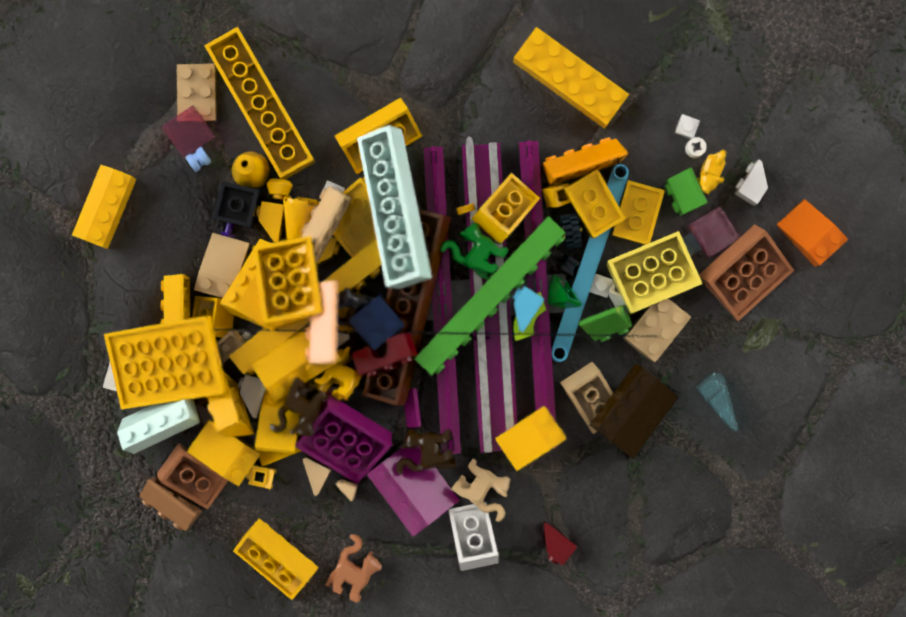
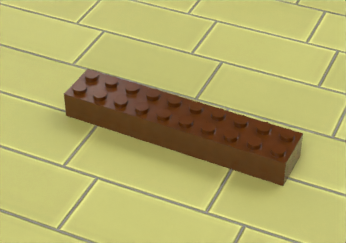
(412, 308)

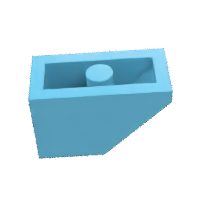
(526, 306)

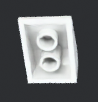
(473, 537)

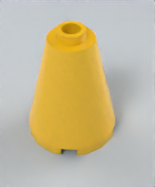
(250, 170)
(297, 213)

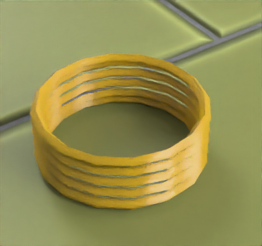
(464, 209)

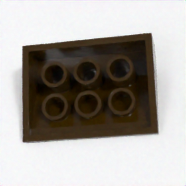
(634, 410)

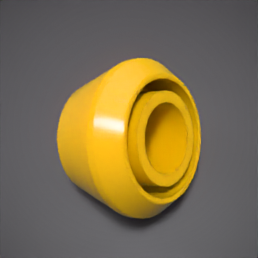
(279, 188)

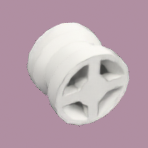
(693, 150)

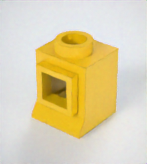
(268, 479)

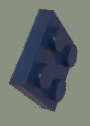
(376, 322)

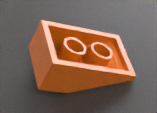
(812, 233)

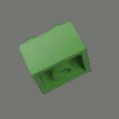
(685, 192)

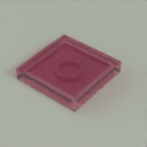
(188, 131)
(714, 231)

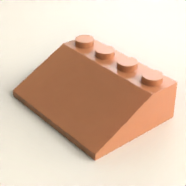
(746, 272)

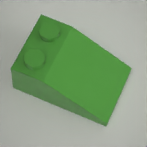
(608, 323)

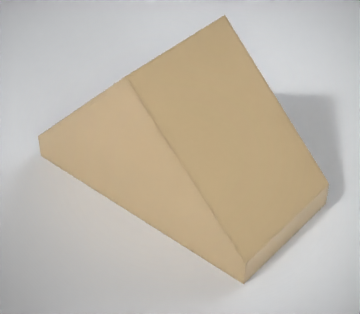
(316, 473)

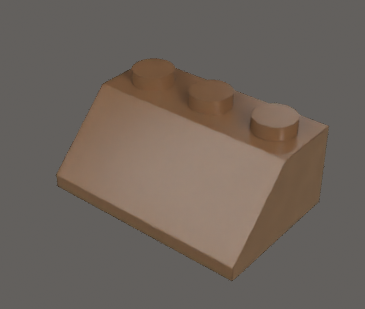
(170, 504)

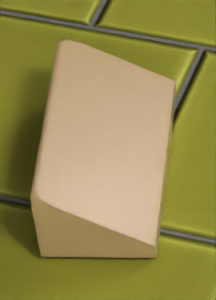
(348, 488)

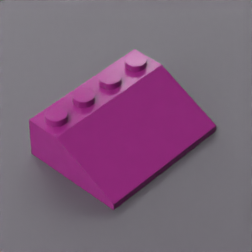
(346, 440)
(413, 496)

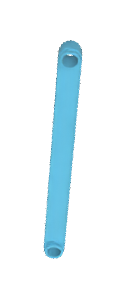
(586, 272)

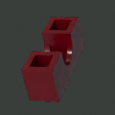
(399, 350)

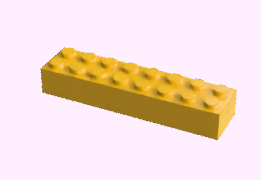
(259, 104)

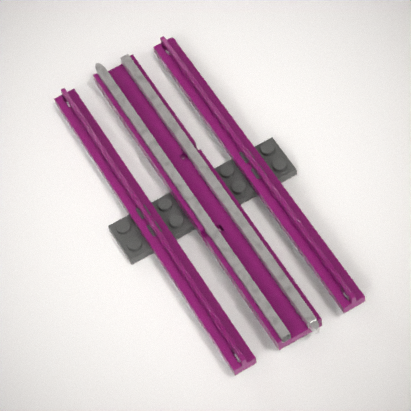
(491, 351)

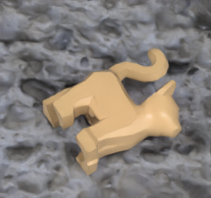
(480, 486)

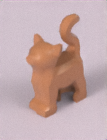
(351, 573)

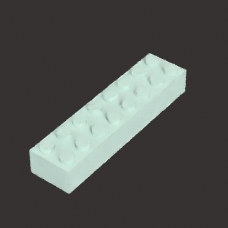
(394, 207)

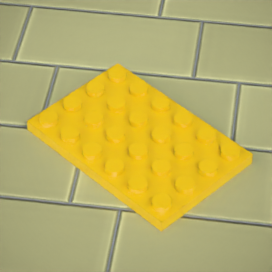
(165, 362)

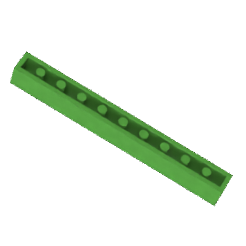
(490, 295)

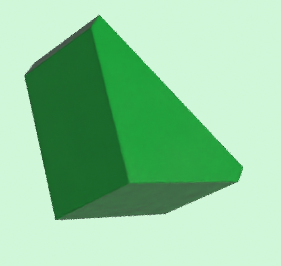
(561, 296)

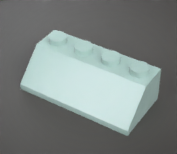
(156, 424)

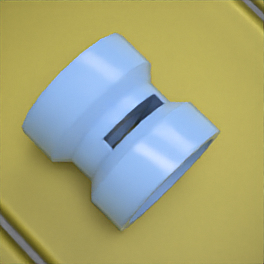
(198, 159)

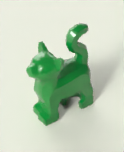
(478, 254)

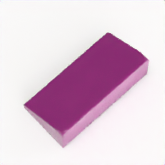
(412, 409)

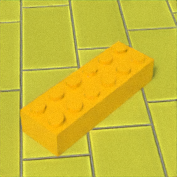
(570, 77)

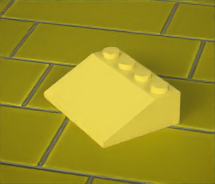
(654, 272)

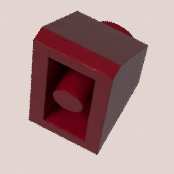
(557, 545)

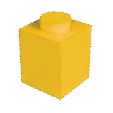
(555, 195)

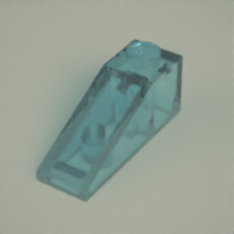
(717, 396)

